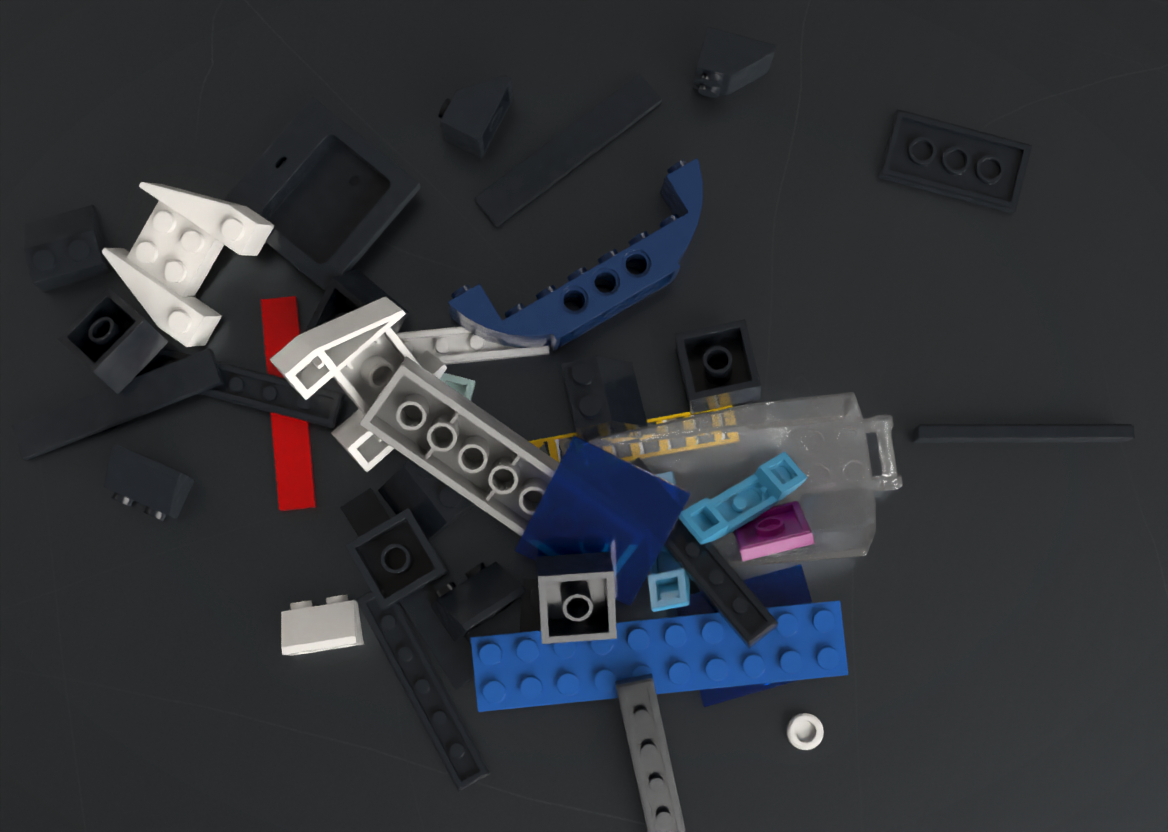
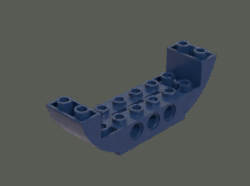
(550, 322)

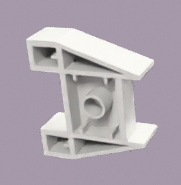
(178, 253)
(362, 358)

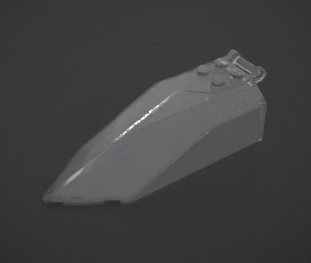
(820, 436)

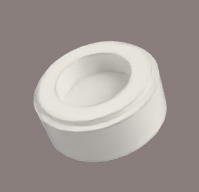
(804, 731)

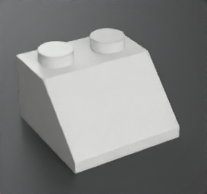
(320, 627)

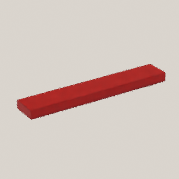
(290, 435)

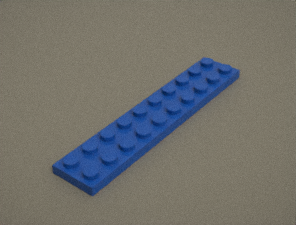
(677, 650)

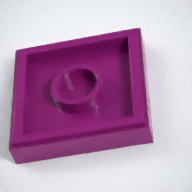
(773, 532)

